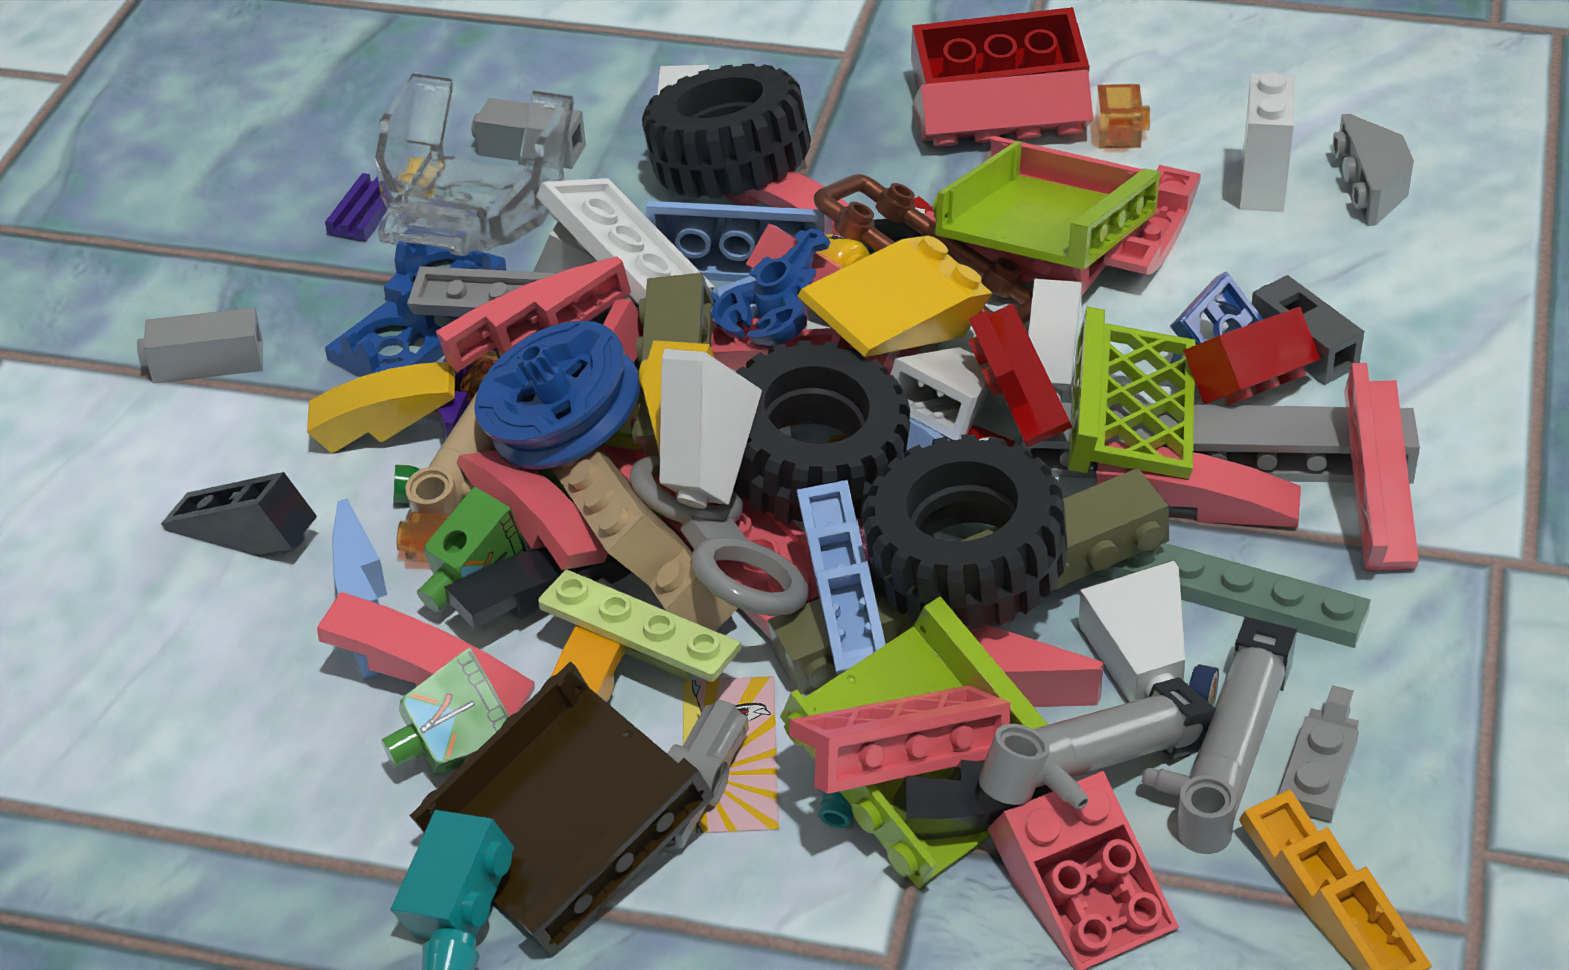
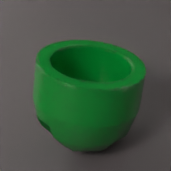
(402, 474)

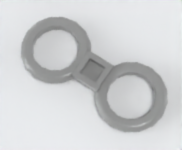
(718, 537)

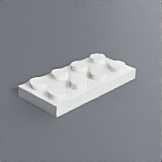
(613, 227)

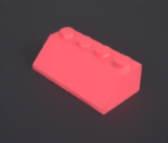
(1004, 107)

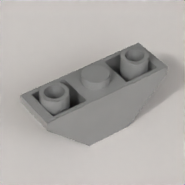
(1374, 164)

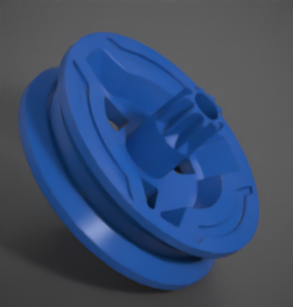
(566, 412)

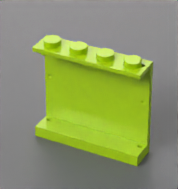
(1041, 217)
(925, 659)

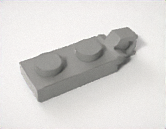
(1323, 755)

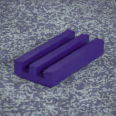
(356, 206)

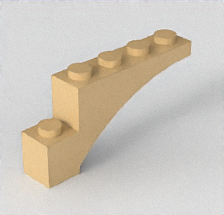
(640, 538)

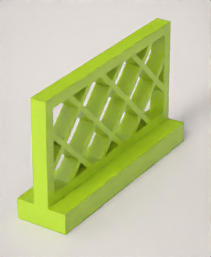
(1092, 401)

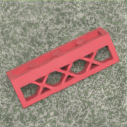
(1380, 472)
(900, 736)

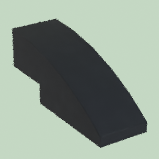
(950, 806)

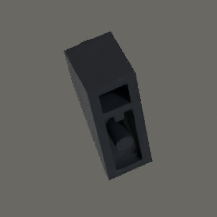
(245, 515)

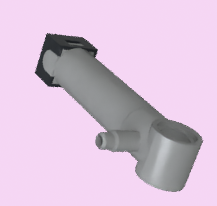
(1232, 740)
(1026, 758)

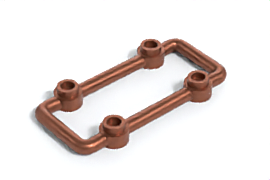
(897, 205)

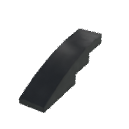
(517, 585)

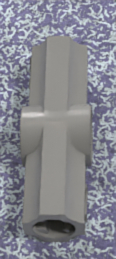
(710, 750)

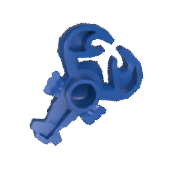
(773, 293)

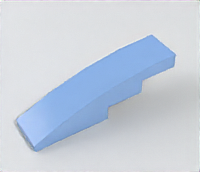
(356, 567)
(841, 573)

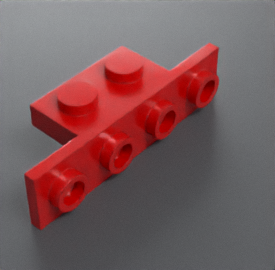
(1017, 374)

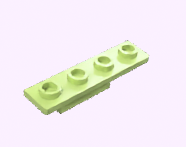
(646, 630)

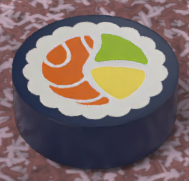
(1205, 682)

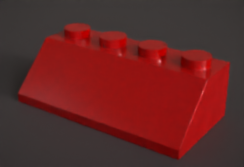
(997, 47)

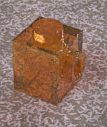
(1121, 116)

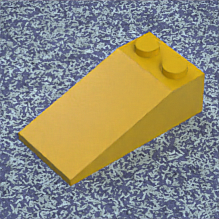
(899, 297)

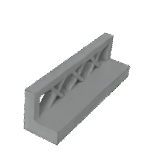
(460, 290)

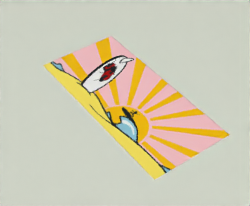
(752, 783)

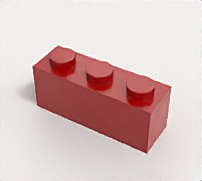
(1252, 358)

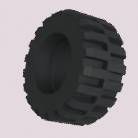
(726, 130)
(823, 388)
(961, 484)

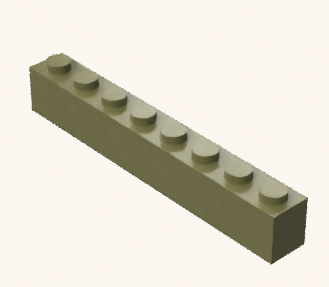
(1101, 530)

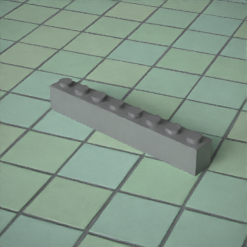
(1278, 440)

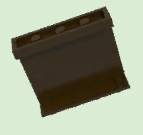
(577, 801)

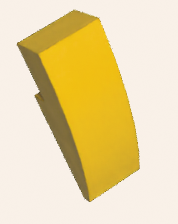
(379, 403)

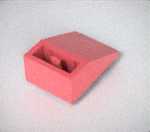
(1083, 873)

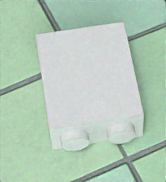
(1267, 142)

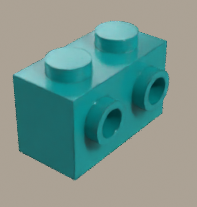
(453, 875)

